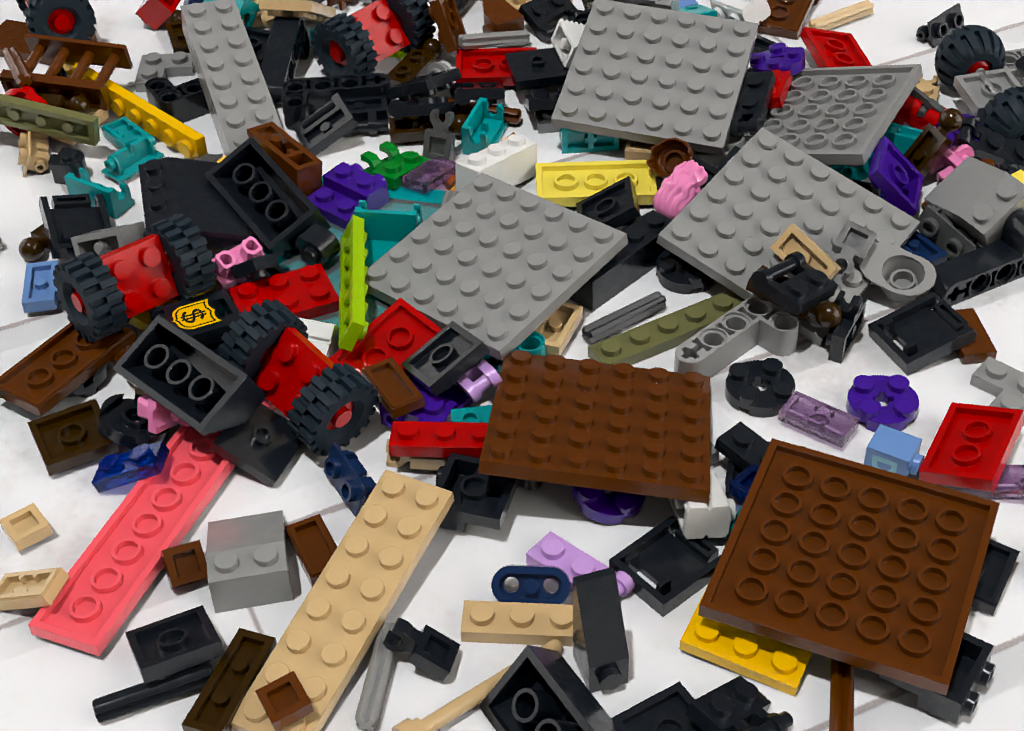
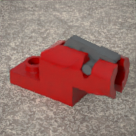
(919, 110)

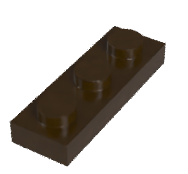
(229, 682)

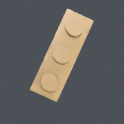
(516, 623)

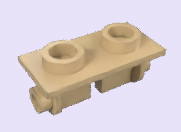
(33, 152)

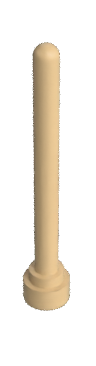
(462, 703)

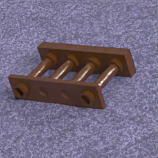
(72, 50)

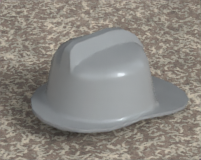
(898, 272)

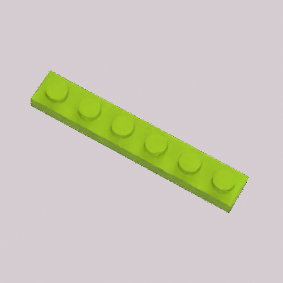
(352, 284)

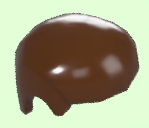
(668, 155)

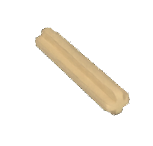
(842, 16)

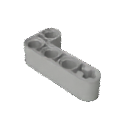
(735, 334)

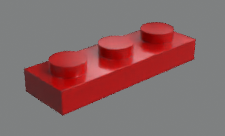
(436, 438)

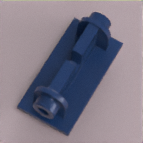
(348, 477)

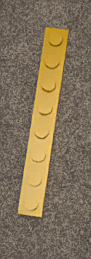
(150, 118)

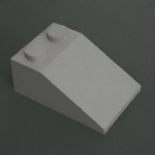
(978, 198)
(248, 561)

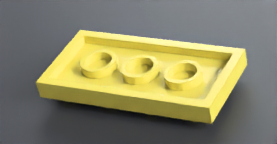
(575, 181)

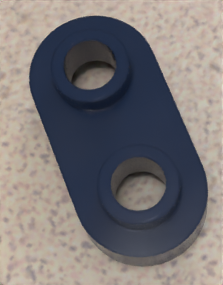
(531, 584)

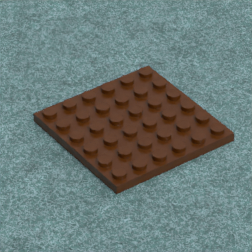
(600, 427)
(853, 564)

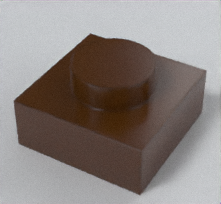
(185, 564)
(284, 701)

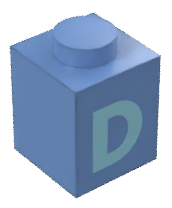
(894, 451)

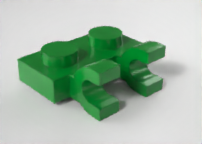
(394, 165)

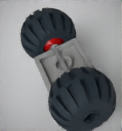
(973, 65)

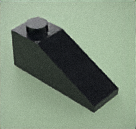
(599, 631)

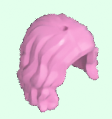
(679, 188)

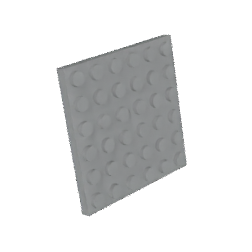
(656, 75)
(836, 112)
(757, 197)
(494, 262)

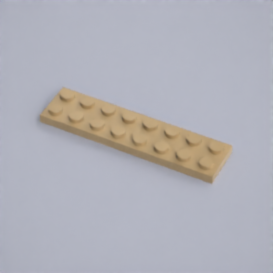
(351, 599)

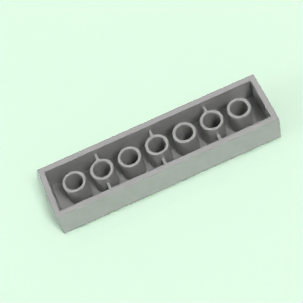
(227, 70)

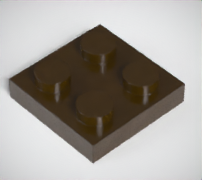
(70, 437)

